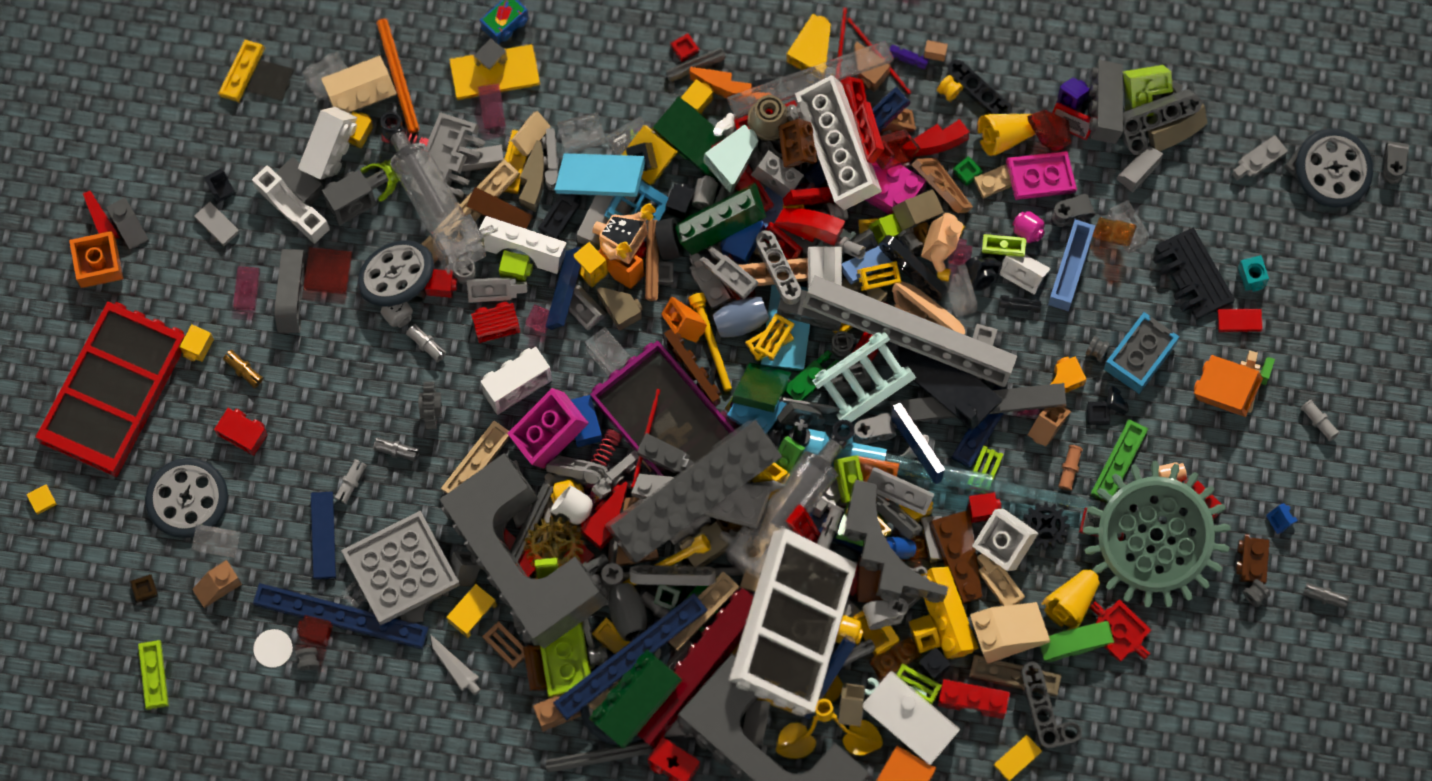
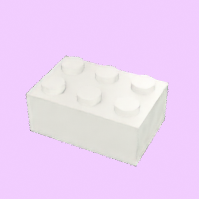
(328, 143)
(516, 380)

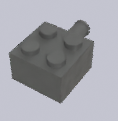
(352, 195)

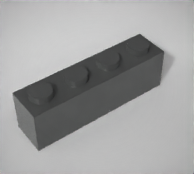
(1106, 101)

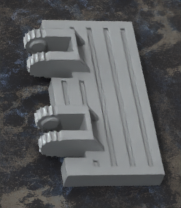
(447, 142)

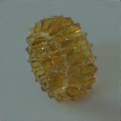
(562, 544)

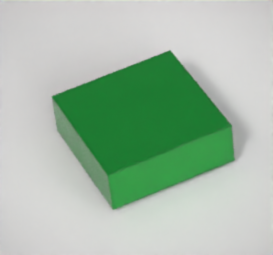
(967, 171)

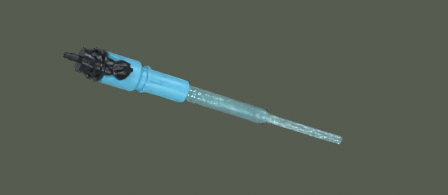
(975, 481)

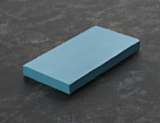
(600, 174)
(793, 354)

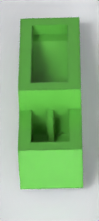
(1077, 641)

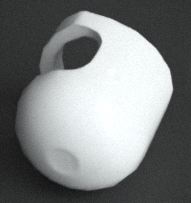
(573, 504)

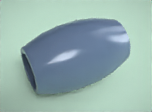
(741, 317)

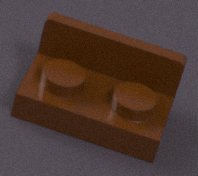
(797, 143)
(1253, 559)

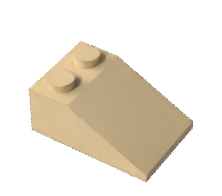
(1009, 630)

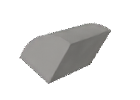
(1140, 168)

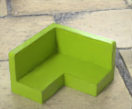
(1143, 83)

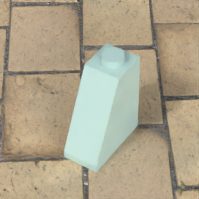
(732, 156)

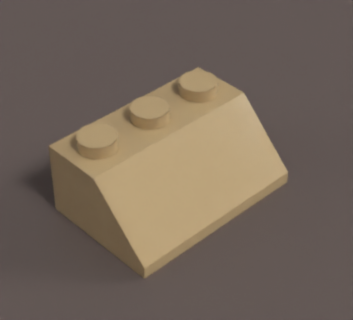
(359, 85)

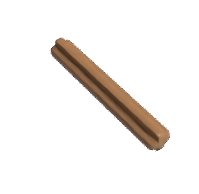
(652, 263)

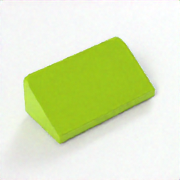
(1004, 245)
(848, 471)

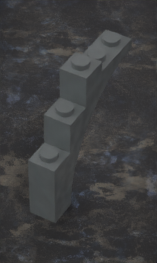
(877, 554)

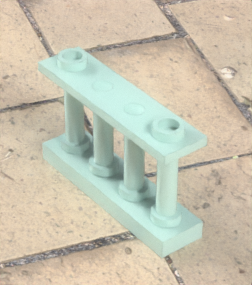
(883, 388)

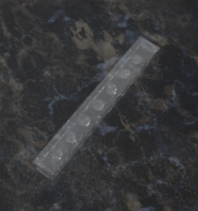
(787, 86)

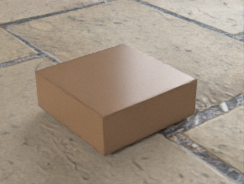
(935, 50)

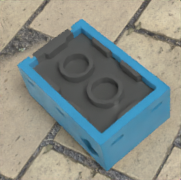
(1141, 353)

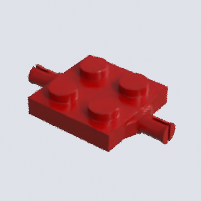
(1126, 630)

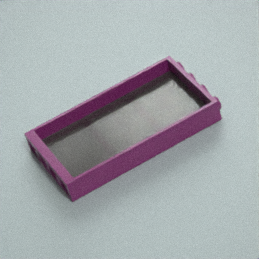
(682, 413)

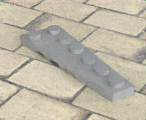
(741, 507)

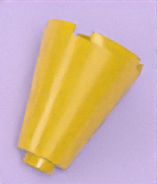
(1003, 131)
(1072, 599)

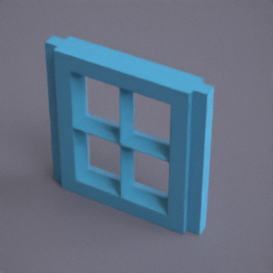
(645, 191)

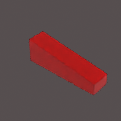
(99, 217)

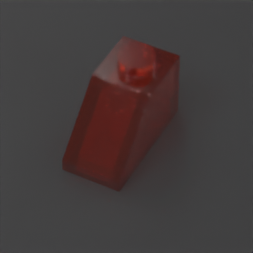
(1050, 129)

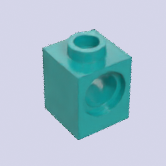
(1255, 265)

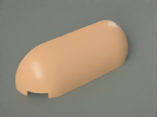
(761, 274)
(918, 303)

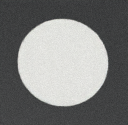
(273, 648)

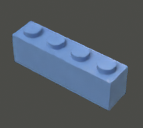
(1071, 265)

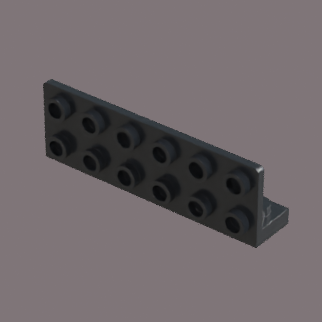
(953, 388)

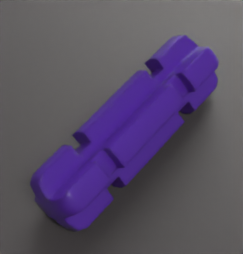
(909, 57)

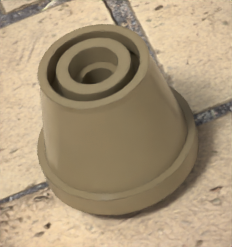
(767, 125)

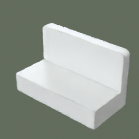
(825, 263)
(1024, 272)

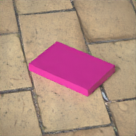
(1041, 175)

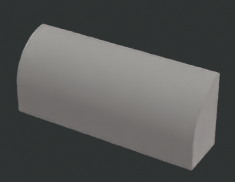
(596, 213)

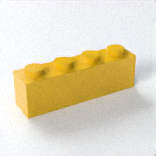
(950, 617)

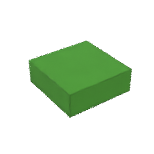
(1266, 369)

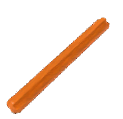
(398, 76)

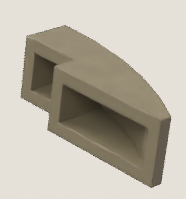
(1177, 131)
(533, 179)

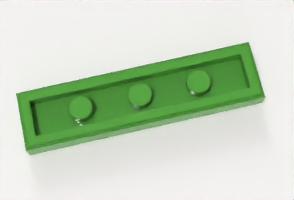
(1120, 458)

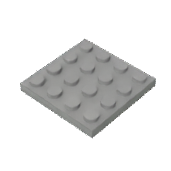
(400, 568)

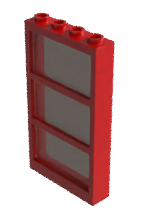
(112, 388)

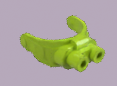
(392, 177)

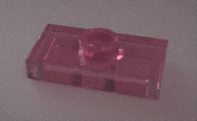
(246, 288)

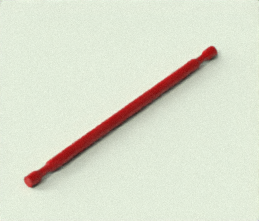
(842, 33)
(869, 44)
(647, 431)

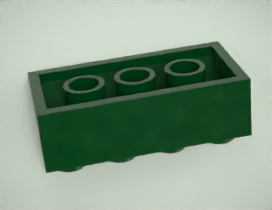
(721, 219)
(635, 699)

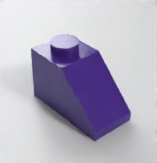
(1073, 93)

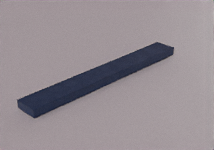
(340, 616)
(623, 661)

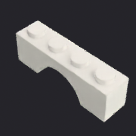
(284, 200)
(544, 250)

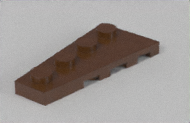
(675, 343)
(955, 542)

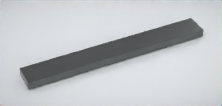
(1012, 400)

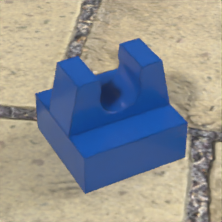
(1281, 518)

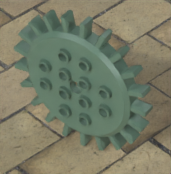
(1172, 497)

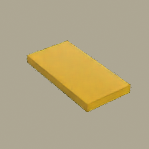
(516, 73)

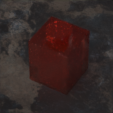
(314, 630)

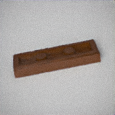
(497, 209)

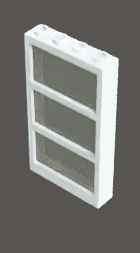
(793, 622)

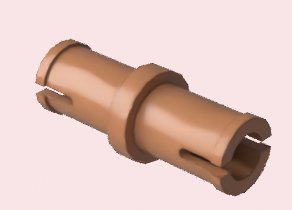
(1070, 467)

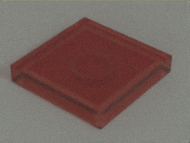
(328, 270)

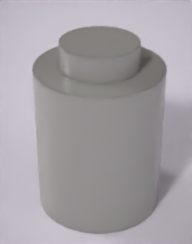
(705, 192)

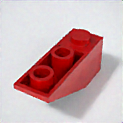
(594, 528)

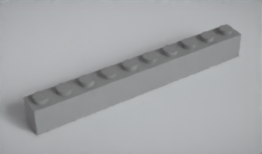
(910, 331)

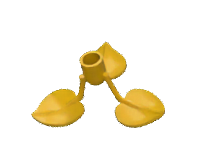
(798, 743)

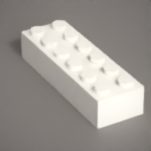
(839, 143)

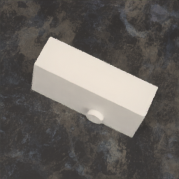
(910, 717)

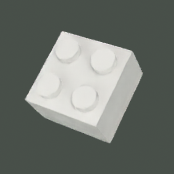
(1005, 539)

